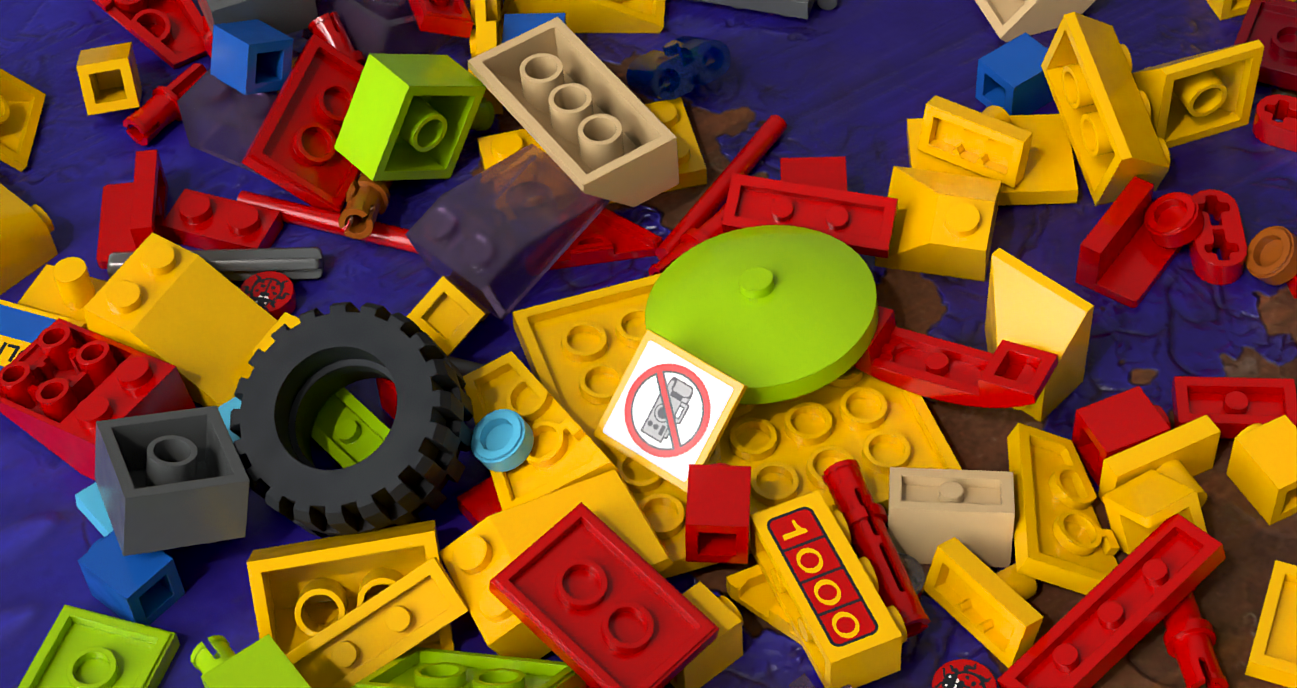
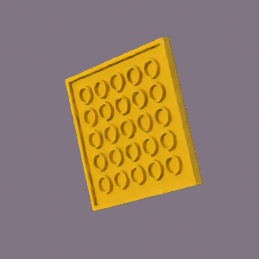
(586, 344)

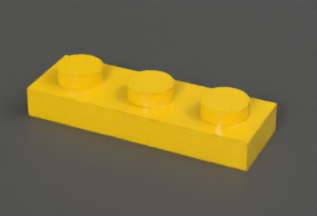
(380, 629)

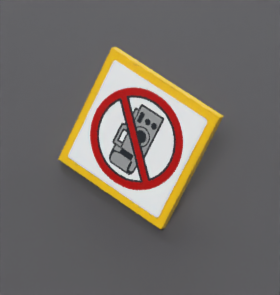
(669, 409)

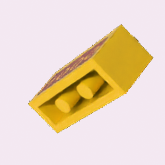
(827, 592)

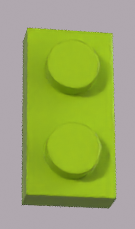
(348, 429)

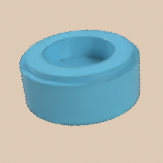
(502, 440)

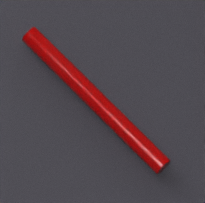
(718, 191)
(327, 220)

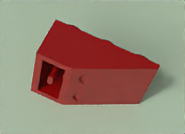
(80, 378)

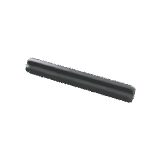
(240, 264)

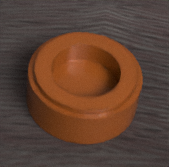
(1273, 255)

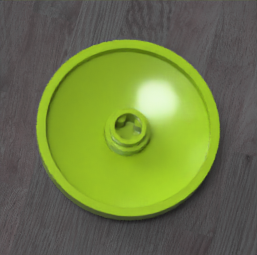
(769, 308)

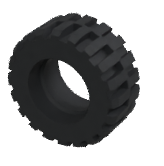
(305, 371)

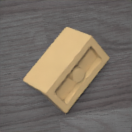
(948, 503)

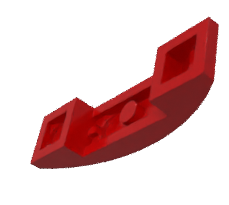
(954, 371)

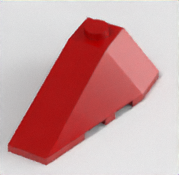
(165, 26)

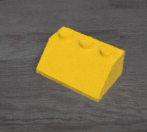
(1103, 108)
(319, 581)

